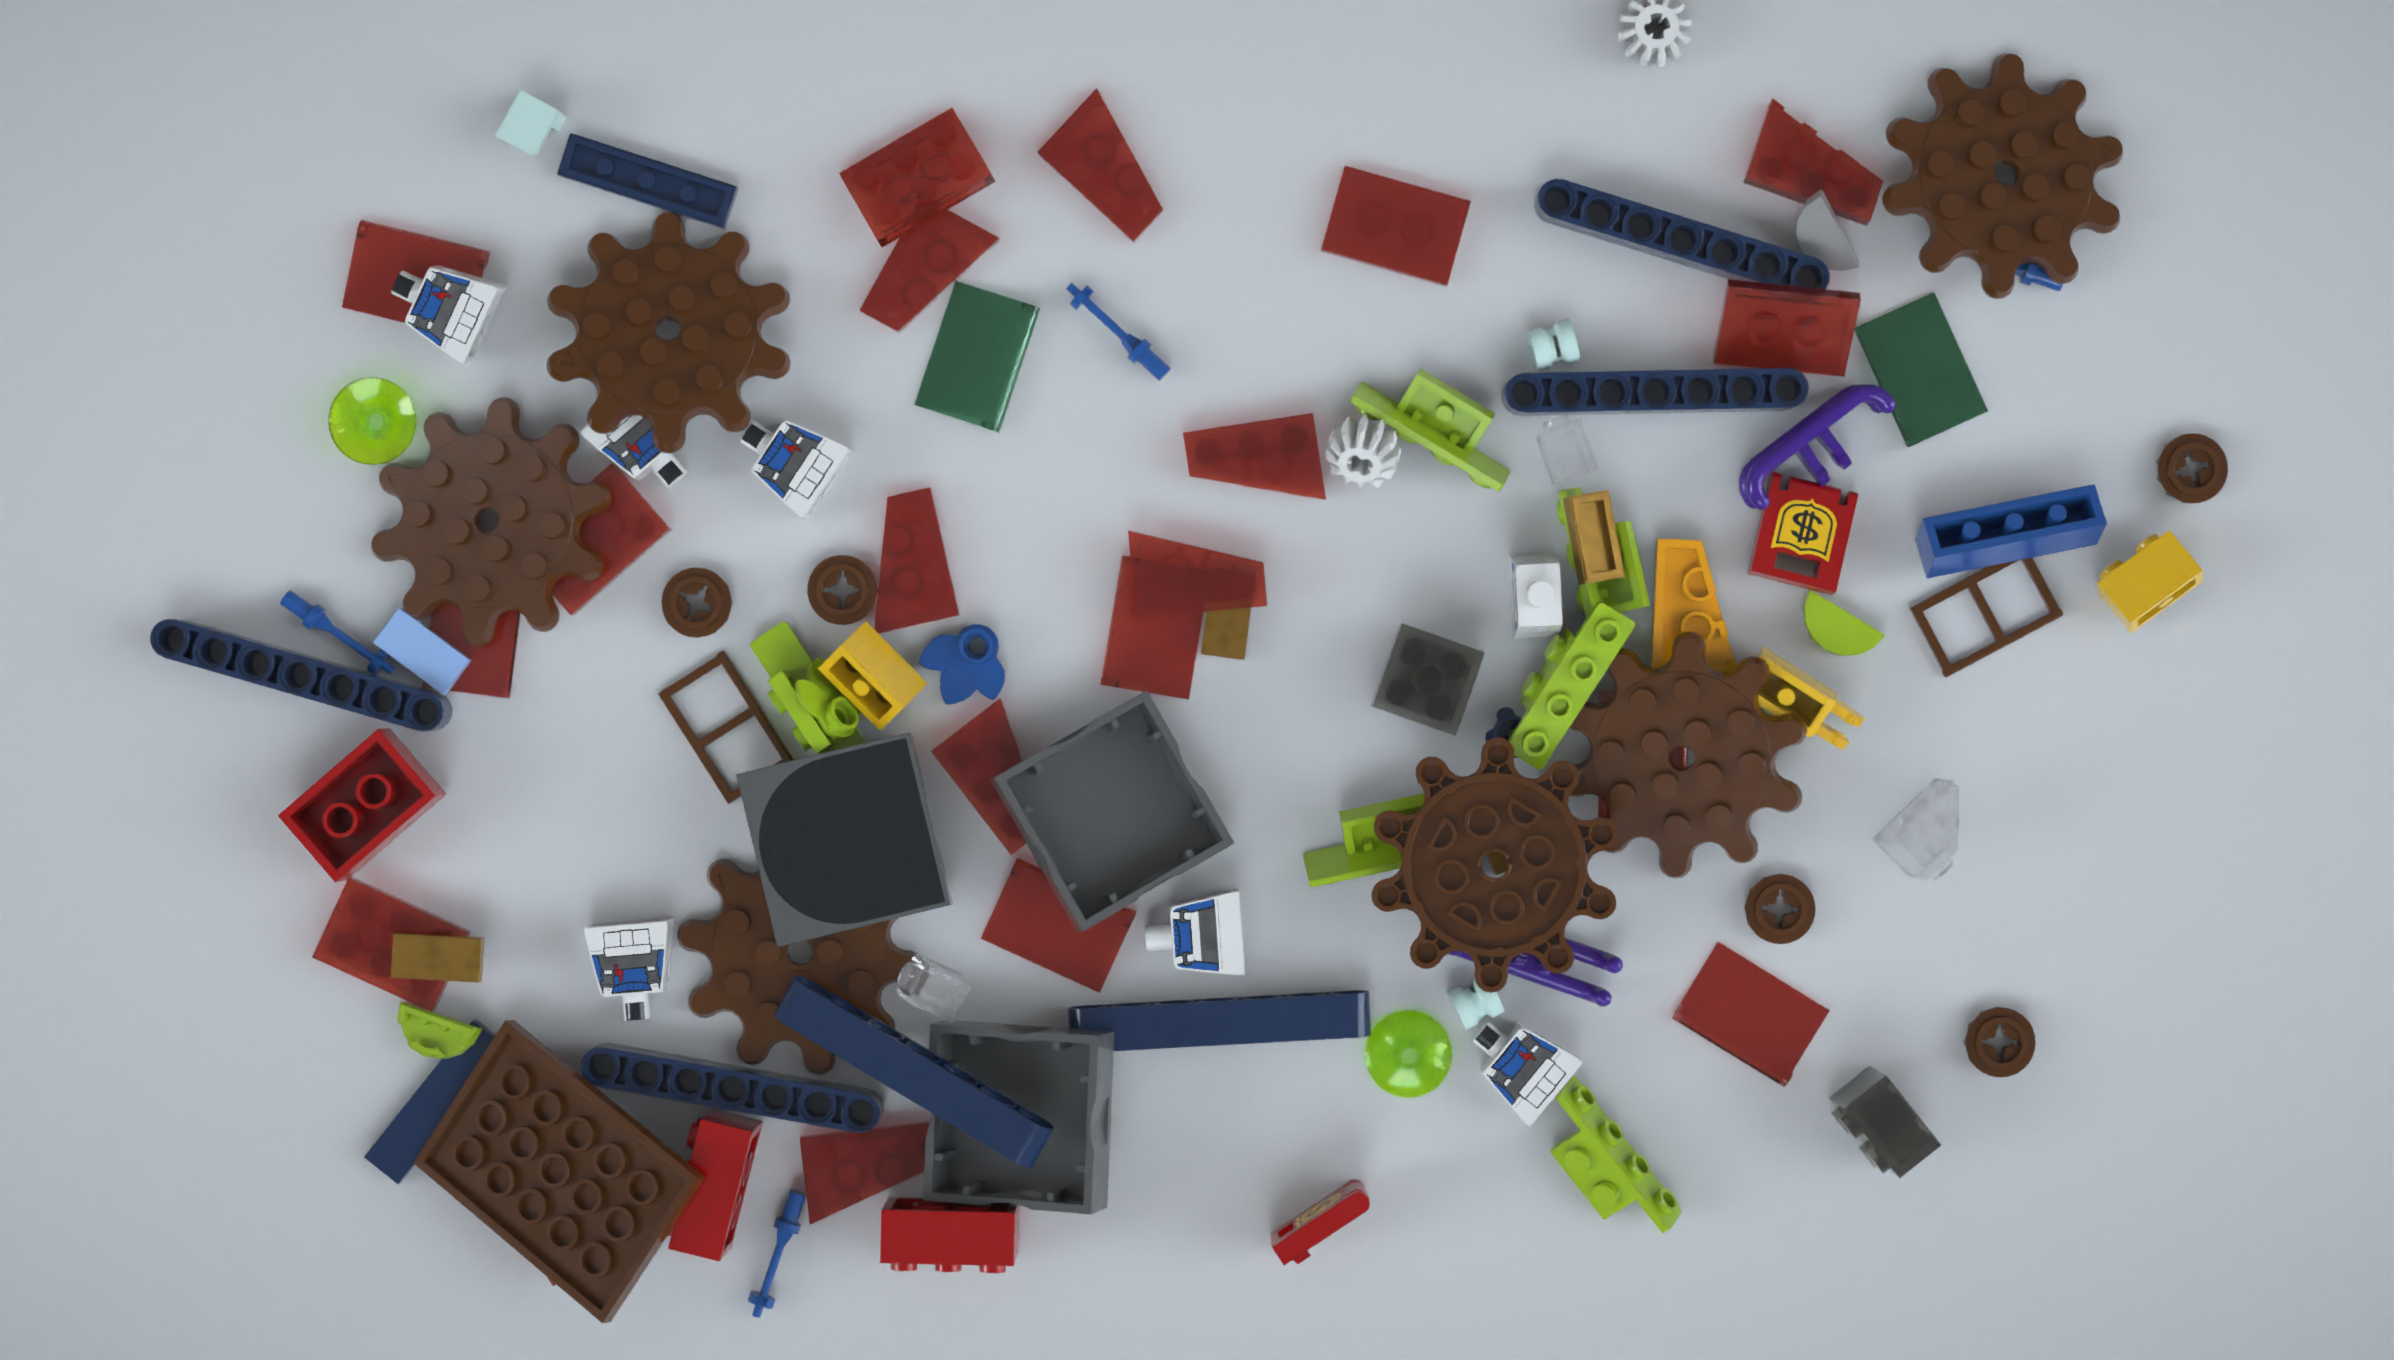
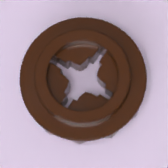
(2209, 479)
(827, 604)
(677, 608)
(1793, 924)
(2013, 1056)

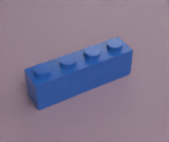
(2010, 531)

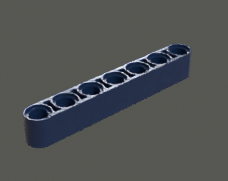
(1661, 226)
(1674, 384)
(281, 670)
(1229, 1020)
(914, 1071)
(711, 1090)

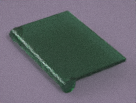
(977, 356)
(1921, 369)

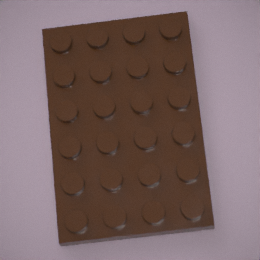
(559, 1171)

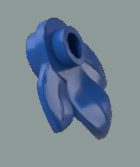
(962, 669)

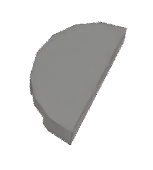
(1822, 235)

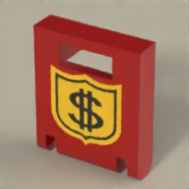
(1807, 525)
(1319, 1221)

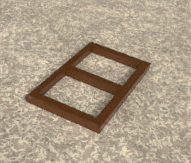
(2000, 639)
(698, 745)

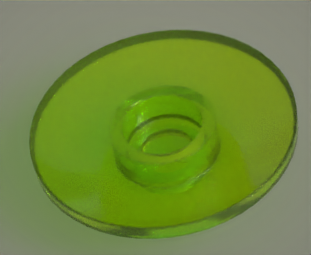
(351, 416)
(1403, 1031)

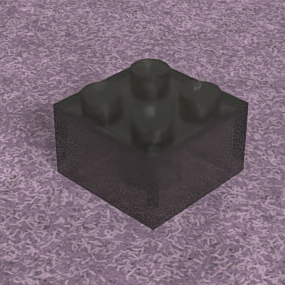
(1427, 679)
(1884, 1121)

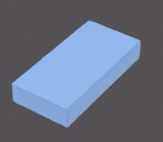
(422, 651)

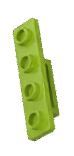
(1439, 421)
(1619, 593)
(786, 663)
(1566, 682)
(1363, 851)
(1606, 1164)

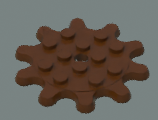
(1967, 205)
(679, 376)
(536, 529)
(1722, 726)
(1544, 875)
(754, 973)

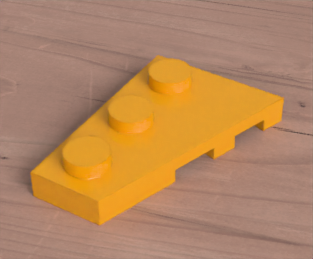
(1686, 602)

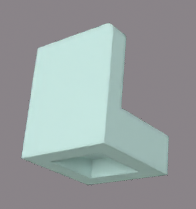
(529, 123)

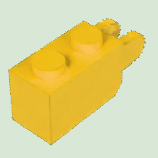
(1799, 693)

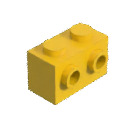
(2149, 580)
(872, 676)

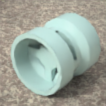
(1543, 348)
(1473, 1004)

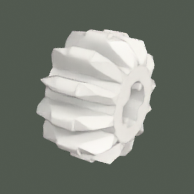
(1645, 44)
(1363, 451)

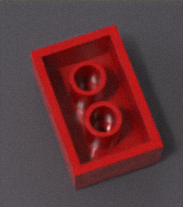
(362, 804)
(724, 1154)
(948, 1235)

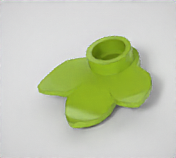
(826, 703)

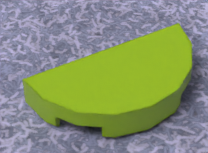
(1836, 629)
(434, 1033)

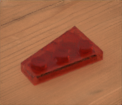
(1799, 164)
(1260, 455)
(975, 757)
(854, 1166)

